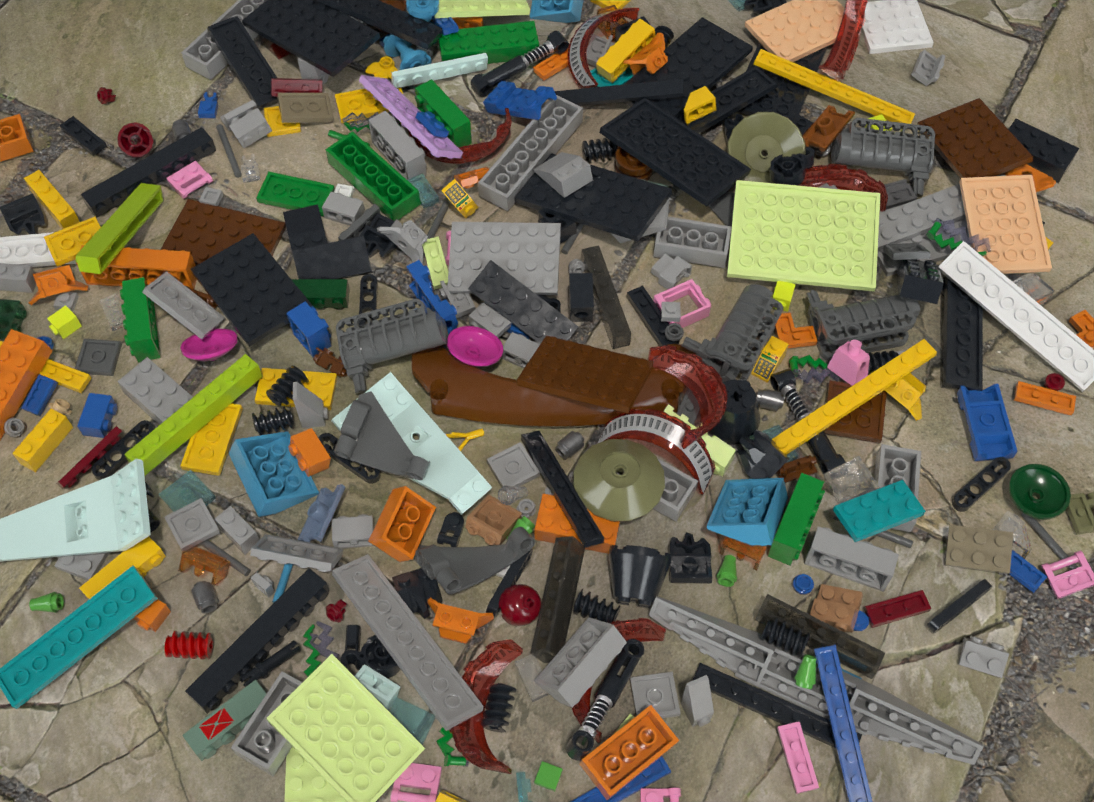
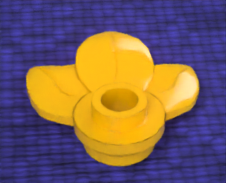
(382, 68)

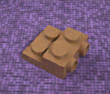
(492, 520)
(837, 607)

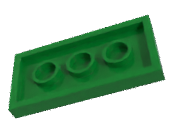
(293, 192)

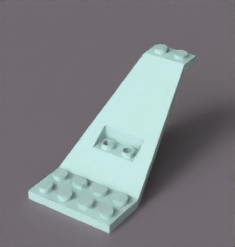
(449, 470)
(88, 520)

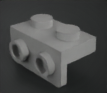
(597, 48)
(928, 67)
(238, 113)
(461, 301)
(489, 319)
(983, 657)

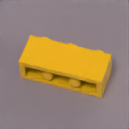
(43, 440)

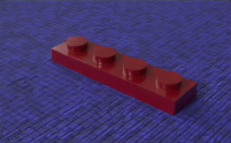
(84, 464)

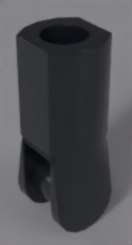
(352, 637)

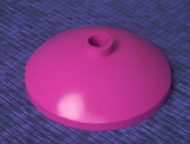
(474, 346)
(211, 347)

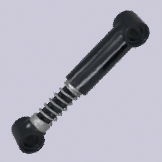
(484, 83)
(820, 444)
(605, 699)

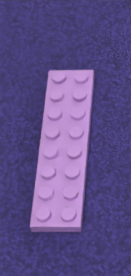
(405, 112)

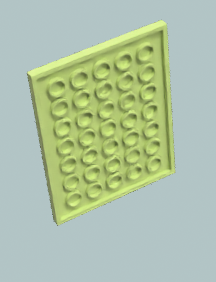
(804, 235)

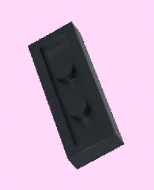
(83, 136)

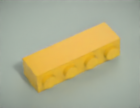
(629, 44)
(51, 200)
(142, 555)

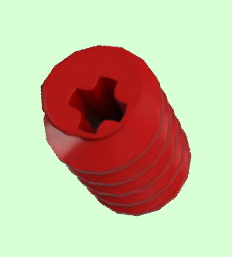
(188, 646)

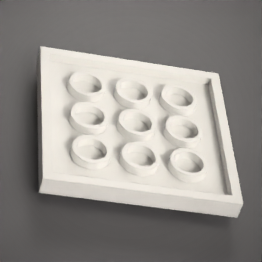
(895, 26)

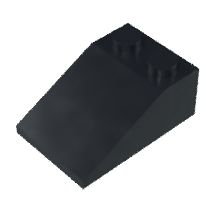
(304, 227)

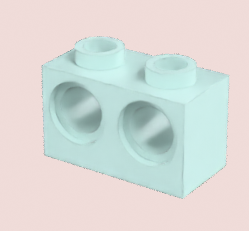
(379, 686)

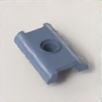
(321, 513)

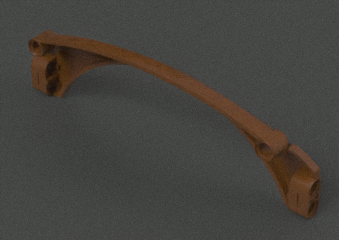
(484, 397)

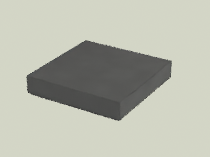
(906, 251)
(98, 357)

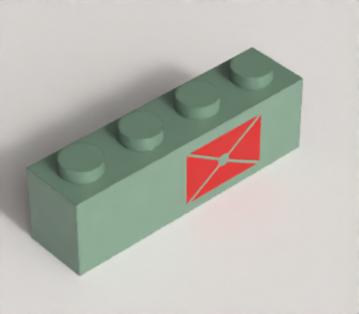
(224, 722)

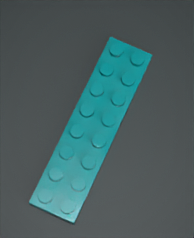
(75, 636)

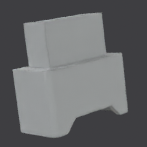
(671, 270)

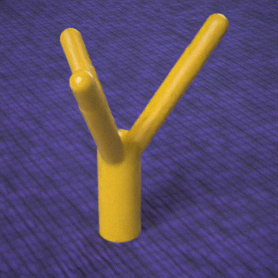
(468, 436)

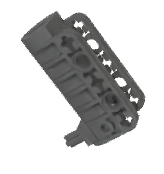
(887, 149)
(862, 322)
(739, 334)
(387, 337)

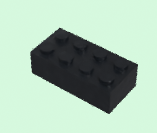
(1048, 152)
(919, 280)

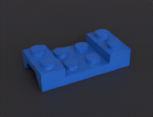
(521, 102)
(422, 290)
(987, 423)

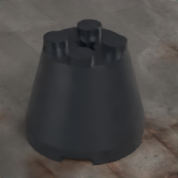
(740, 415)
(637, 574)

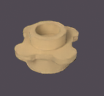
(61, 406)

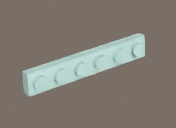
(439, 70)

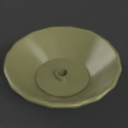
(765, 133)
(616, 495)

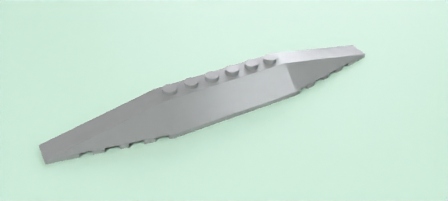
(774, 671)

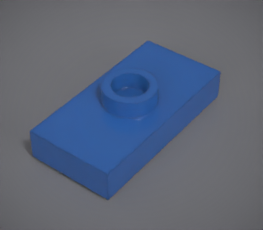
(39, 395)
(1026, 572)

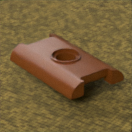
(826, 128)

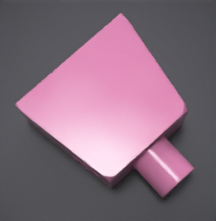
(850, 362)

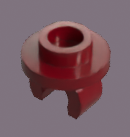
(105, 95)
(1054, 382)
(336, 611)

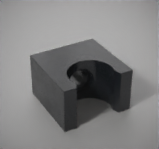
(581, 297)

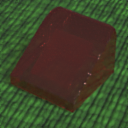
(278, 51)

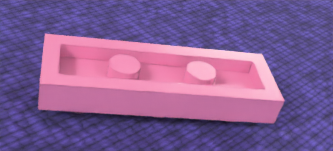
(798, 757)

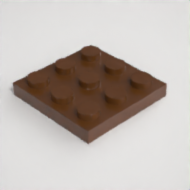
(862, 423)

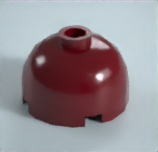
(140, 134)
(520, 605)

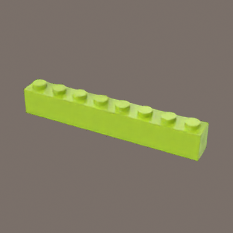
(119, 229)
(195, 413)

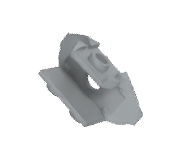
(407, 238)

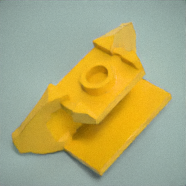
(908, 393)

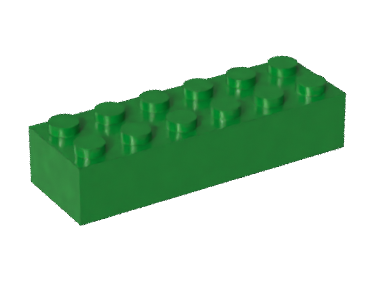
(497, 41)
(373, 176)

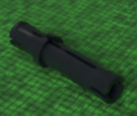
(262, 669)

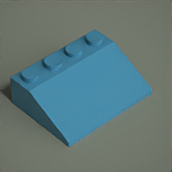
(556, 10)
(271, 473)
(749, 510)

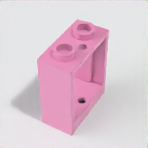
(681, 290)

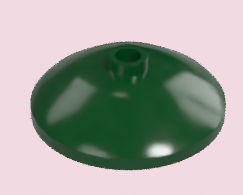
(1046, 485)

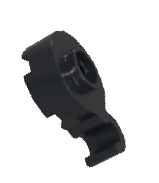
(791, 169)
(371, 657)

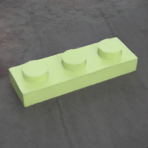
(435, 261)

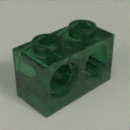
(11, 316)

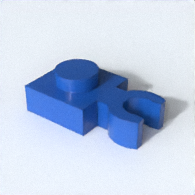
(209, 107)

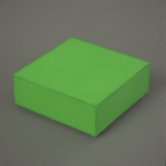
(548, 776)

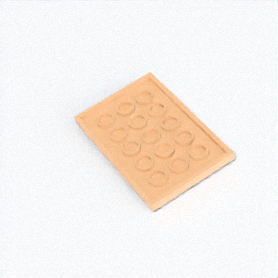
(797, 27)
(1010, 217)

